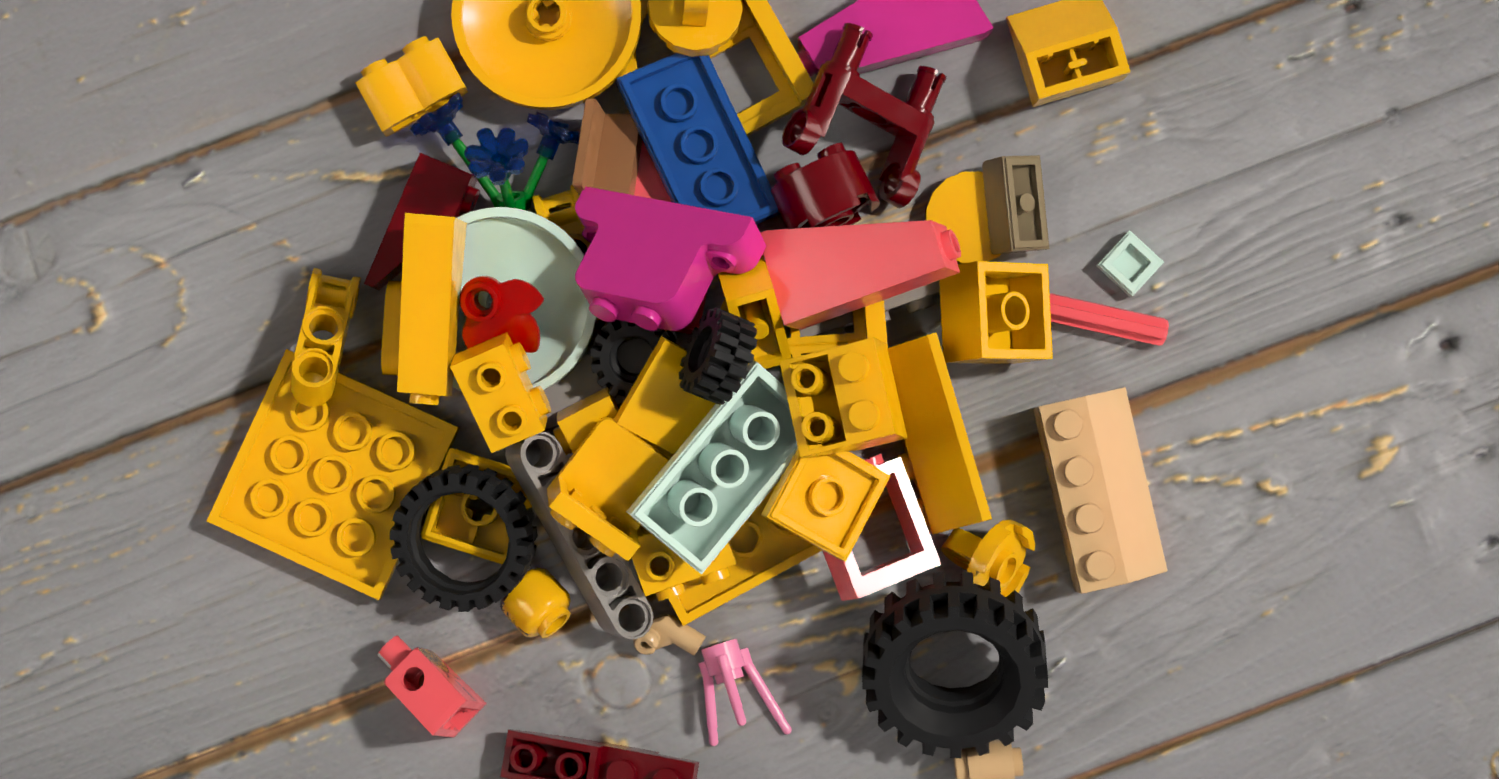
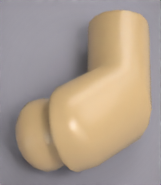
(668, 631)

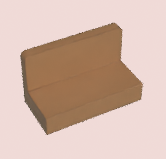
(607, 151)

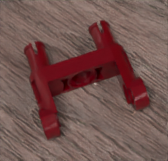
(908, 121)

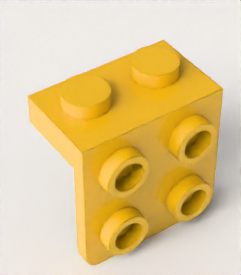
(602, 484)

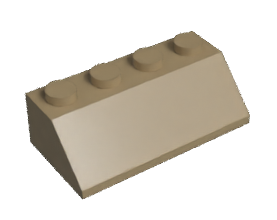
(1100, 490)

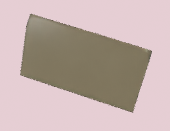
(1015, 204)

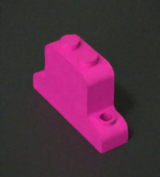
(657, 256)

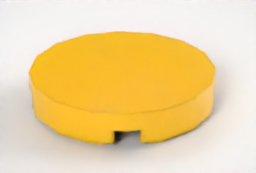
(961, 207)

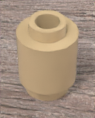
(999, 763)

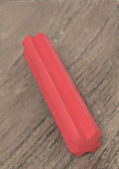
(1108, 320)

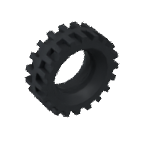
(963, 714)

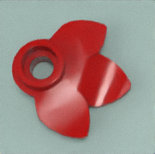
(508, 313)

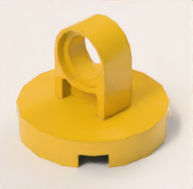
(695, 25)
(994, 556)

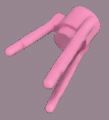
(725, 664)

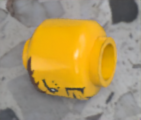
(537, 604)

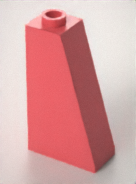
(849, 267)

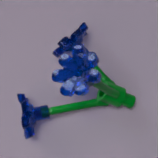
(498, 155)

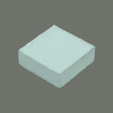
(1130, 264)

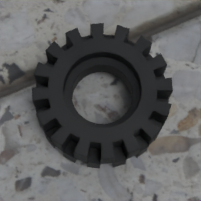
(605, 353)
(718, 356)

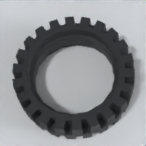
(418, 567)

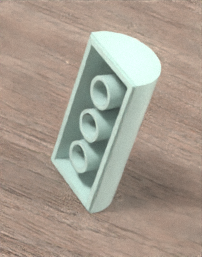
(720, 471)

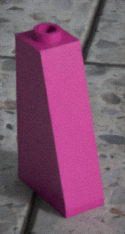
(899, 30)

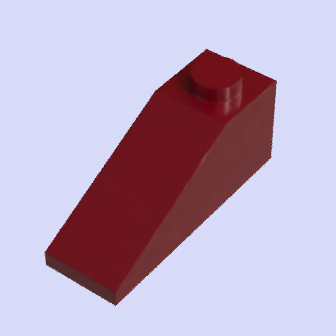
(430, 190)

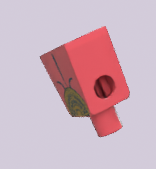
(443, 701)

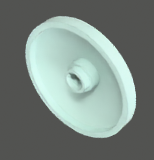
(531, 248)

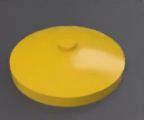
(547, 49)

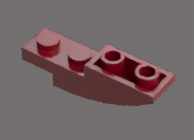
(562, 757)

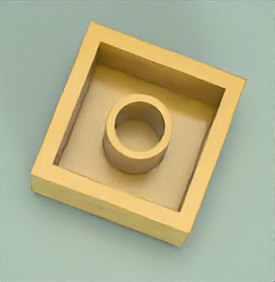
(996, 313)

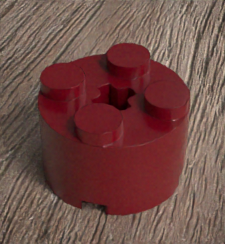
(824, 190)

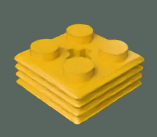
(454, 522)

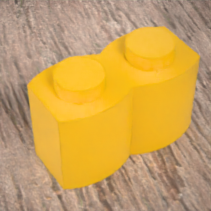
(410, 85)

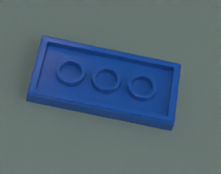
(696, 137)

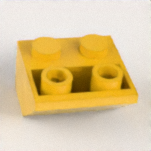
(1067, 49)
(843, 398)

